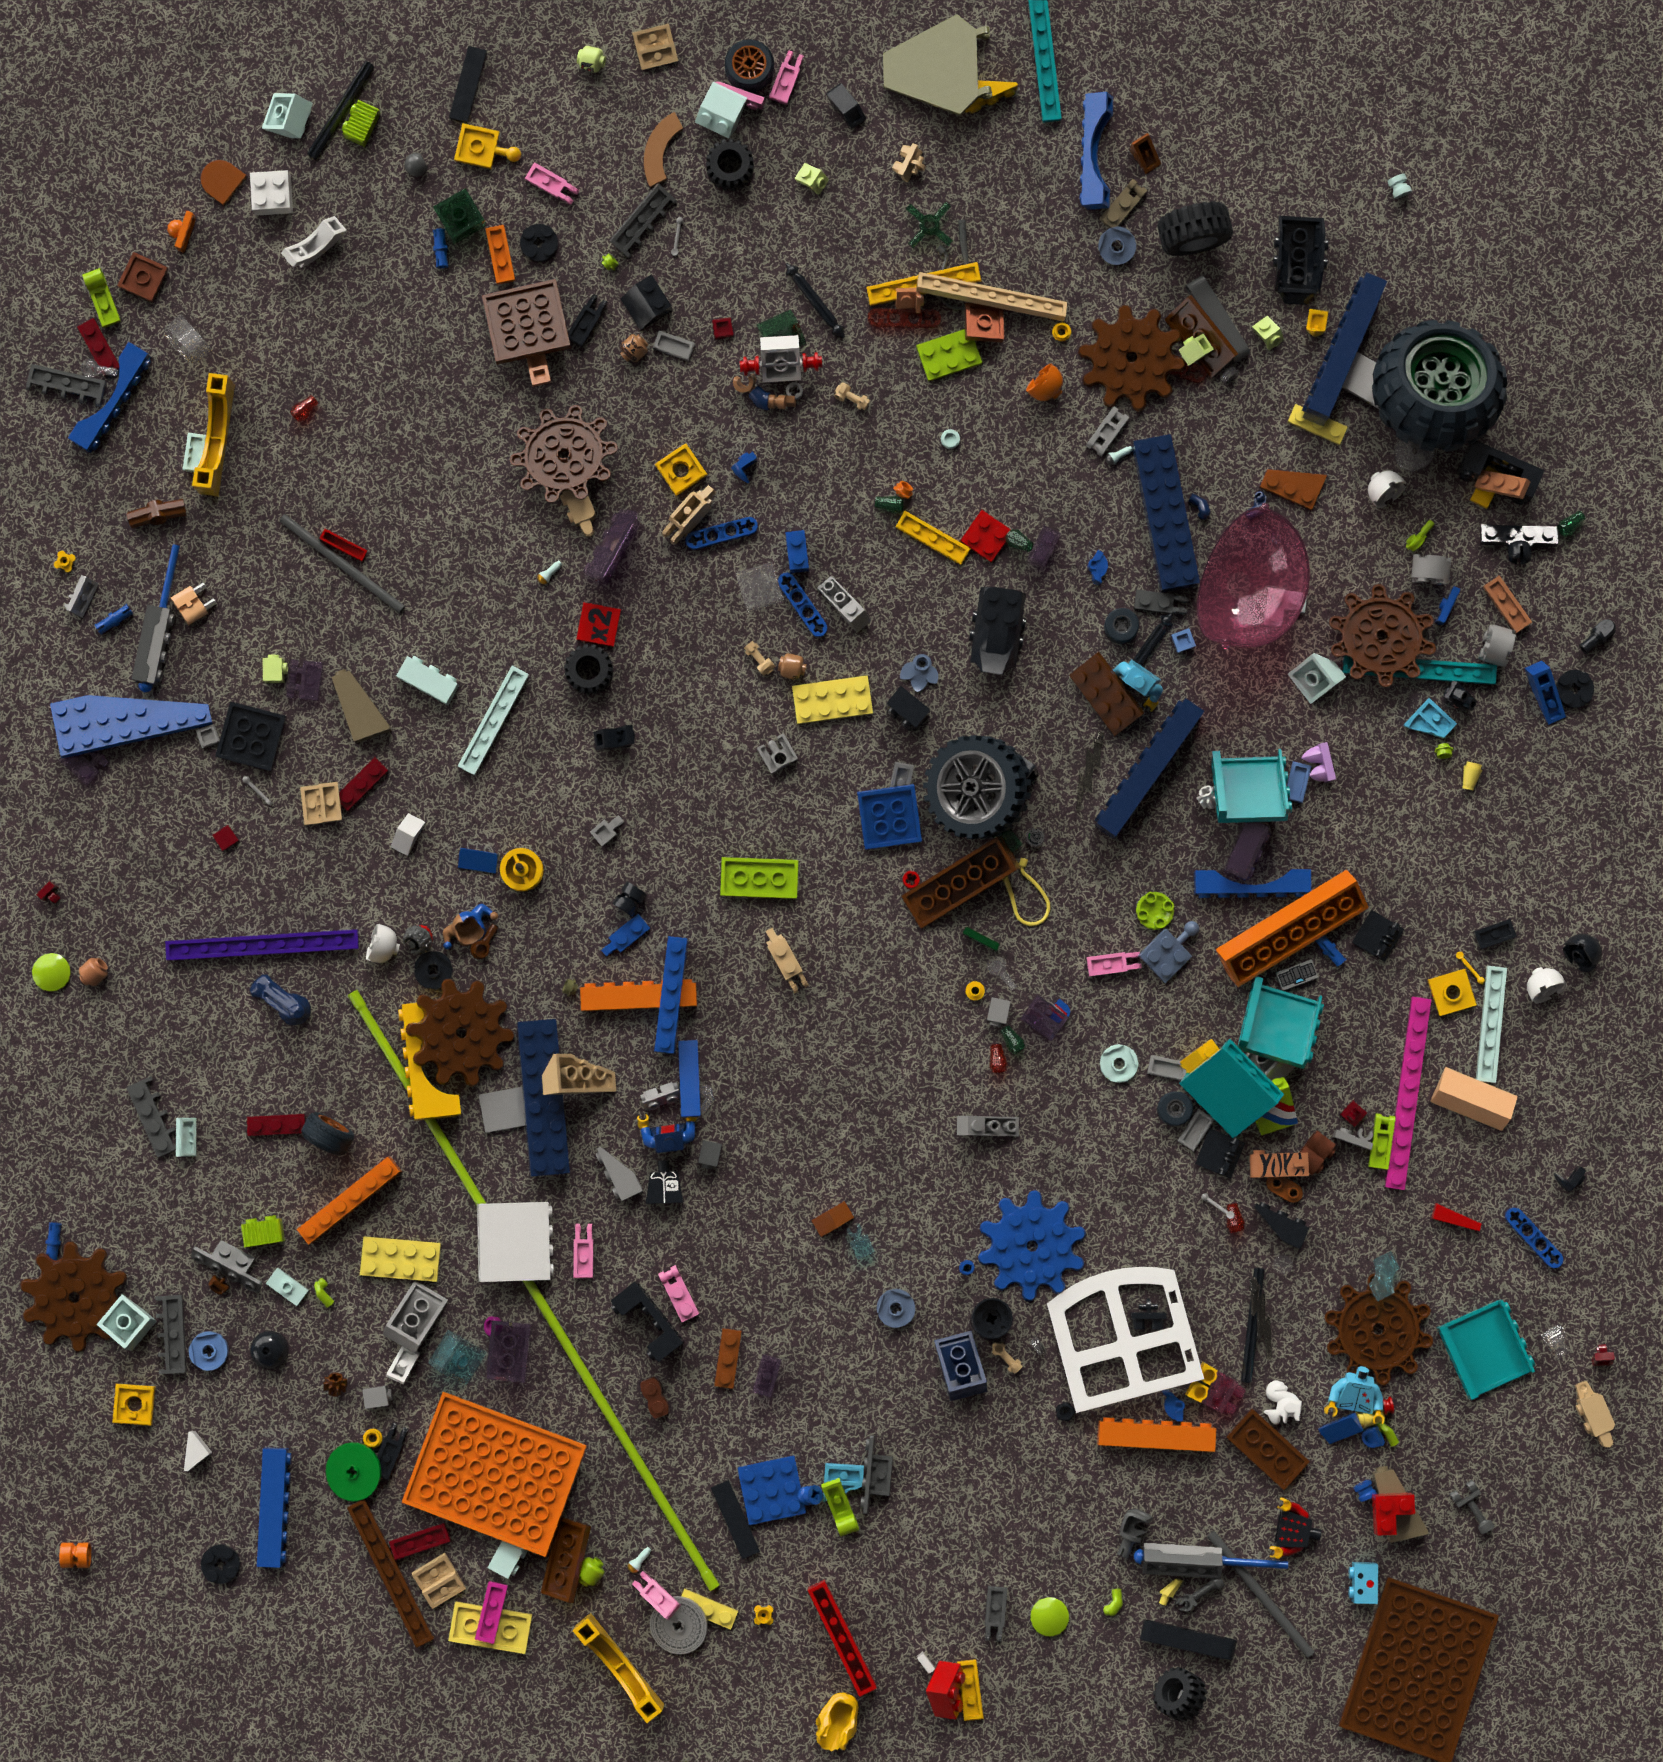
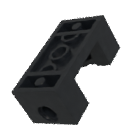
(1480, 453)
(664, 1343)

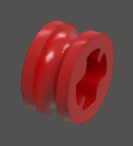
(916, 881)
(1388, 1406)

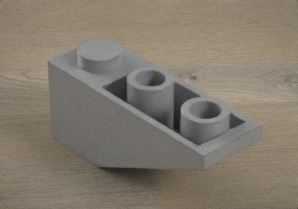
(844, 604)
(987, 1126)
(623, 1178)

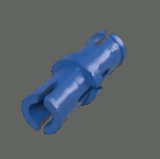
(440, 248)
(113, 619)
(1331, 951)
(53, 1240)
(962, 1264)

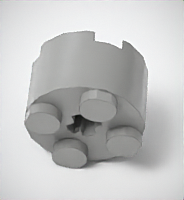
(1431, 568)
(1498, 645)

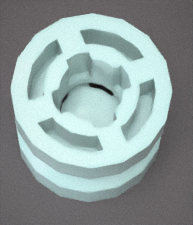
(1399, 186)

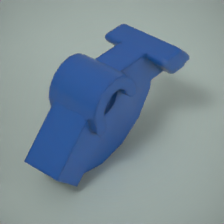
(1098, 567)
(1173, 1406)

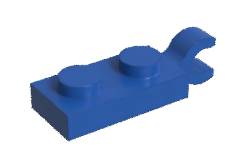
(626, 935)

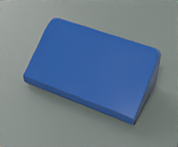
(478, 860)
(1341, 1428)

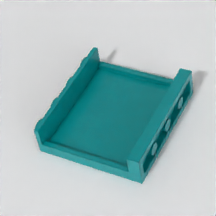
(1251, 788)
(1280, 1025)
(1232, 1089)
(1486, 1348)

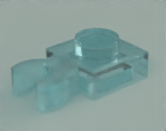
(861, 1244)

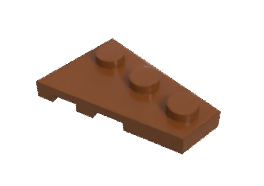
(1294, 486)

